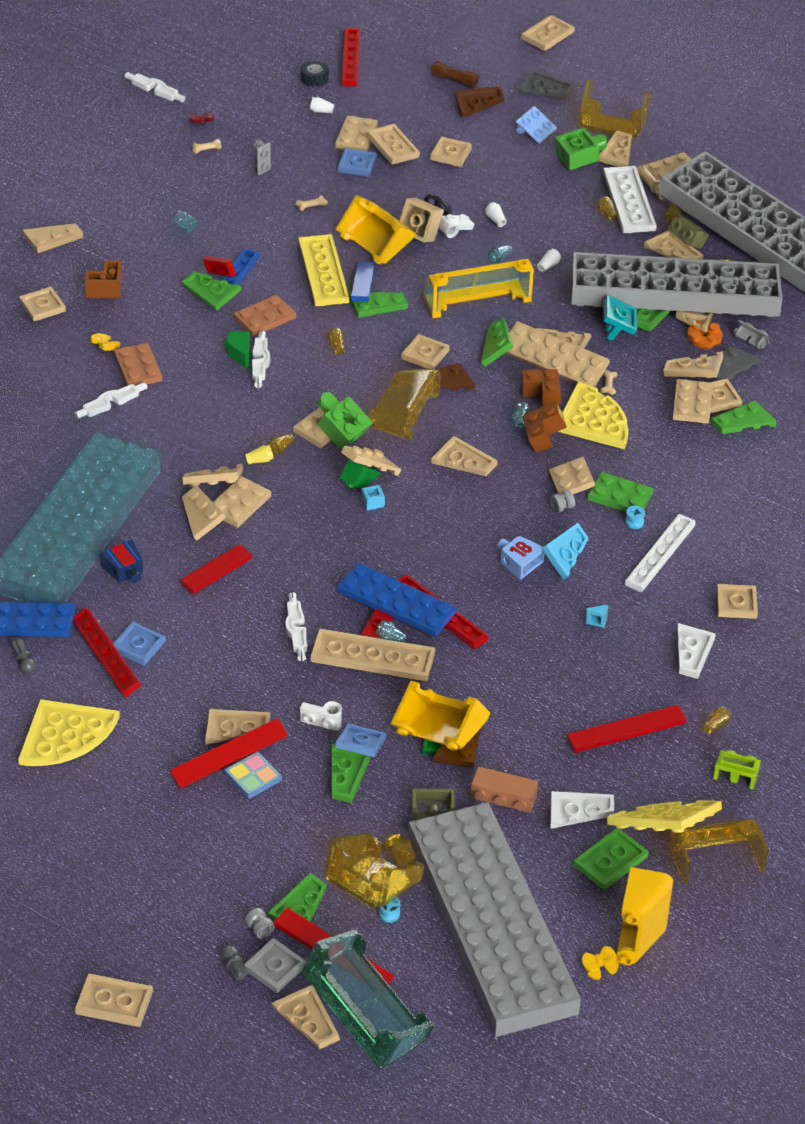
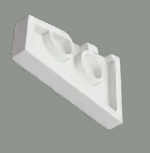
(693, 649)
(574, 808)

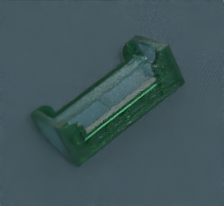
(364, 999)

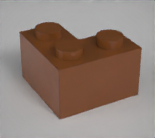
(106, 282)
(542, 385)
(541, 424)

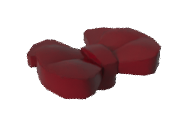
(194, 118)

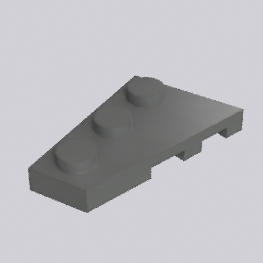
(546, 85)
(734, 362)

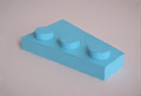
(565, 549)

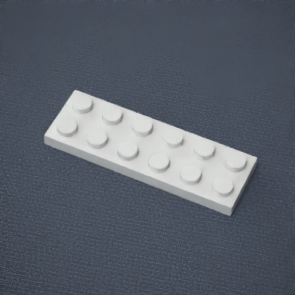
(629, 199)

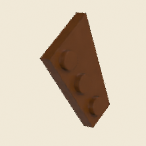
(478, 99)
(455, 377)
(462, 757)

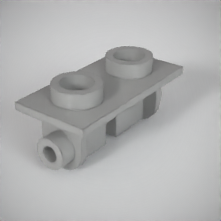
(263, 157)
(758, 338)

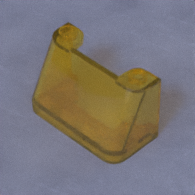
(404, 400)
(360, 871)

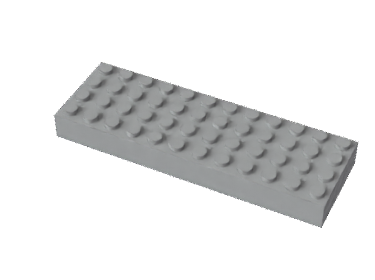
(740, 213)
(677, 284)
(493, 920)

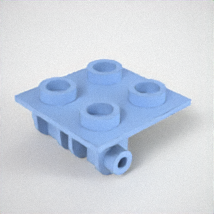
(535, 125)

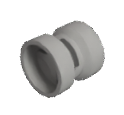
(562, 501)
(259, 923)

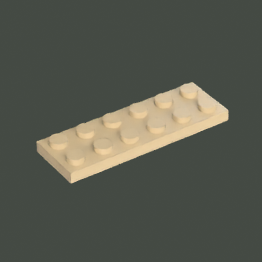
(554, 353)
(373, 654)

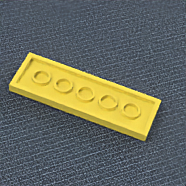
(323, 270)

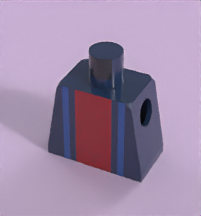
(123, 562)

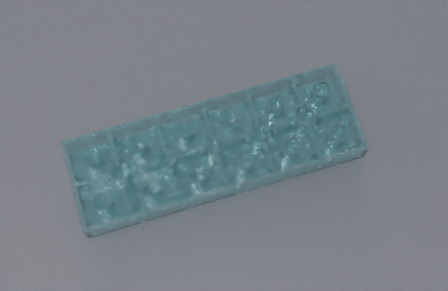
(77, 519)

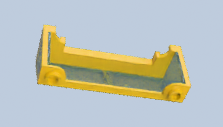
(478, 283)

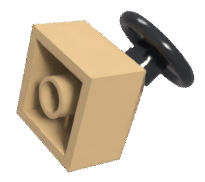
(424, 217)

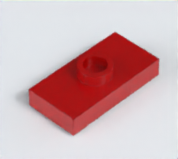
(219, 266)
(374, 621)

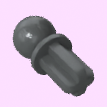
(27, 664)
(233, 962)

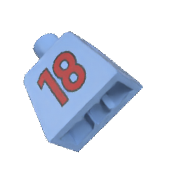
(520, 556)

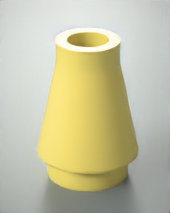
(260, 455)

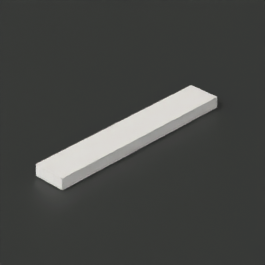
(660, 553)

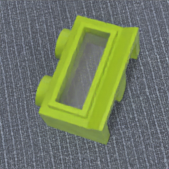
(737, 765)

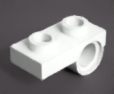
(452, 224)
(327, 716)

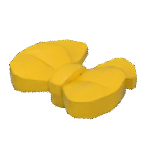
(103, 341)
(593, 962)

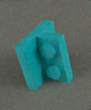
(619, 317)

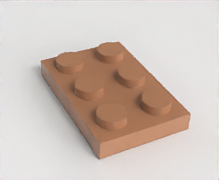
(264, 315)
(138, 364)

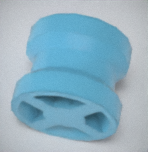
(635, 517)
(390, 916)

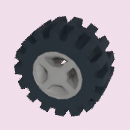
(314, 73)

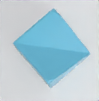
(372, 497)
(597, 615)

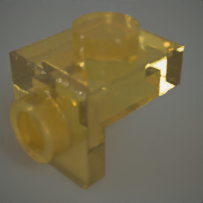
(400, 849)

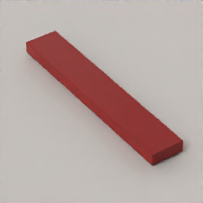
(350, 57)
(458, 624)
(106, 652)
(626, 728)
(228, 753)
(309, 934)

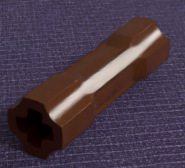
(465, 77)

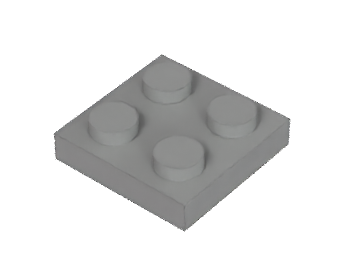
(274, 965)

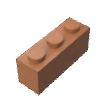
(504, 789)

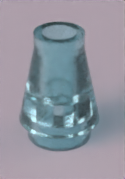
(498, 254)
(388, 631)

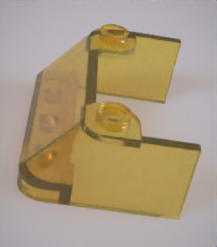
(592, 119)
(717, 834)

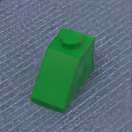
(239, 347)
(358, 475)

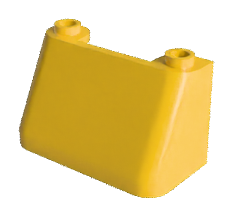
(374, 229)
(439, 717)
(643, 913)

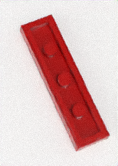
(216, 569)

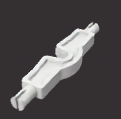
(161, 88)
(261, 360)
(118, 396)
(294, 619)

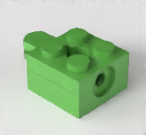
(579, 148)
(335, 419)

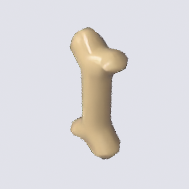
(199, 147)
(304, 204)
(609, 376)

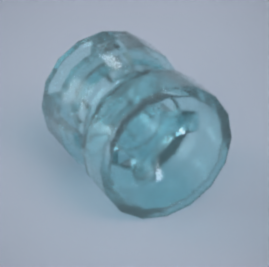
(185, 221)
(518, 412)

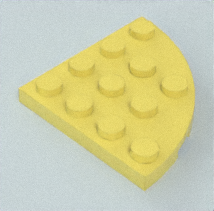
(595, 417)
(65, 732)
(665, 815)

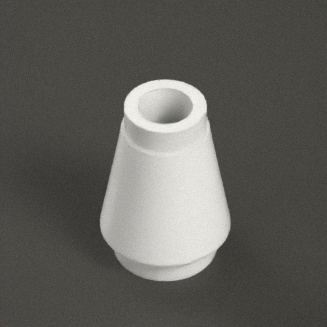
(321, 106)
(495, 213)
(549, 260)

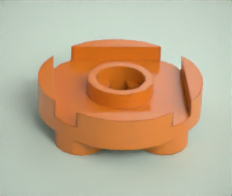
(712, 338)

